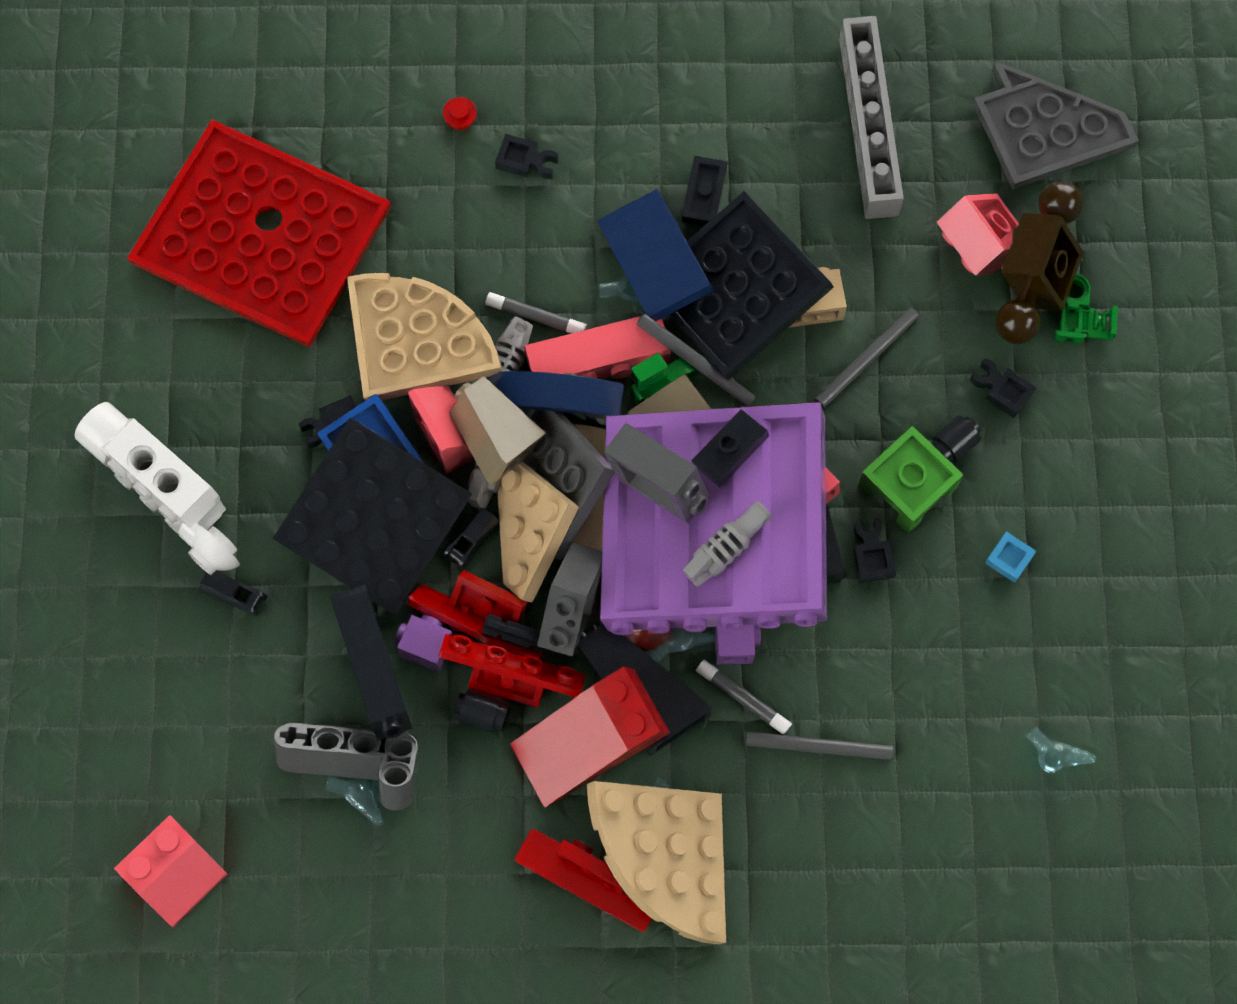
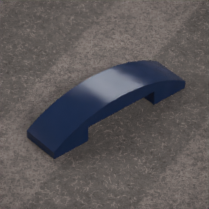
(560, 392)

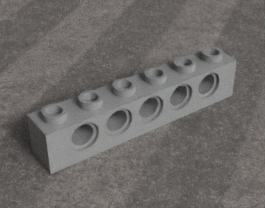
(871, 117)

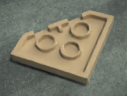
(531, 528)

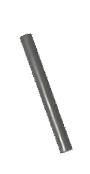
(867, 357)
(695, 359)
(819, 745)

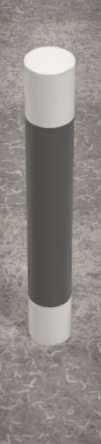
(534, 313)
(744, 697)

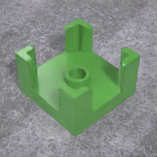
(911, 478)

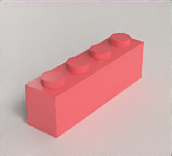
(596, 352)

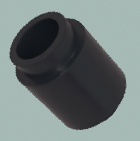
(957, 438)
(482, 710)

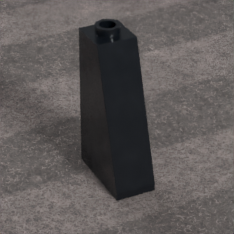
(371, 663)
(675, 701)

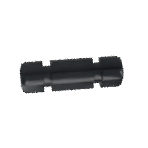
(512, 633)

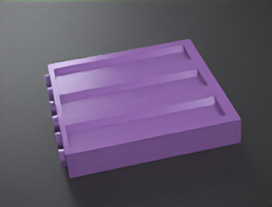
(772, 580)

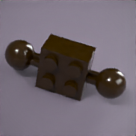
(1040, 262)

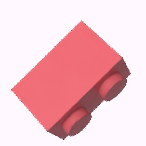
(979, 231)
(432, 414)
(170, 871)

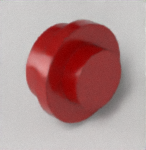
(459, 113)

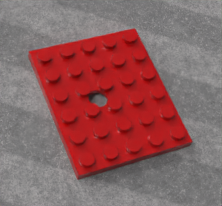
(280, 277)

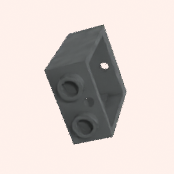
(657, 473)
(571, 599)

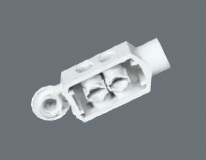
(161, 482)

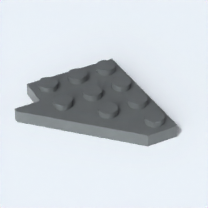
(1047, 128)
(570, 466)

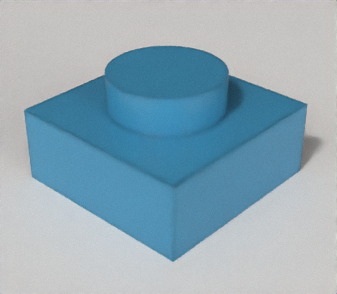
(1010, 557)

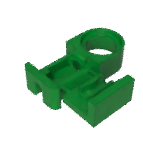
(1082, 321)
(655, 374)

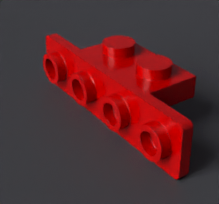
(469, 606)
(510, 674)
(580, 874)

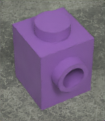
(422, 641)
(736, 645)

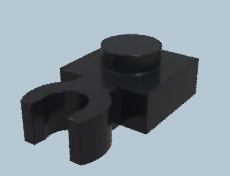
(521, 156)
(1006, 391)
(329, 414)
(873, 558)

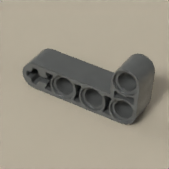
(351, 754)

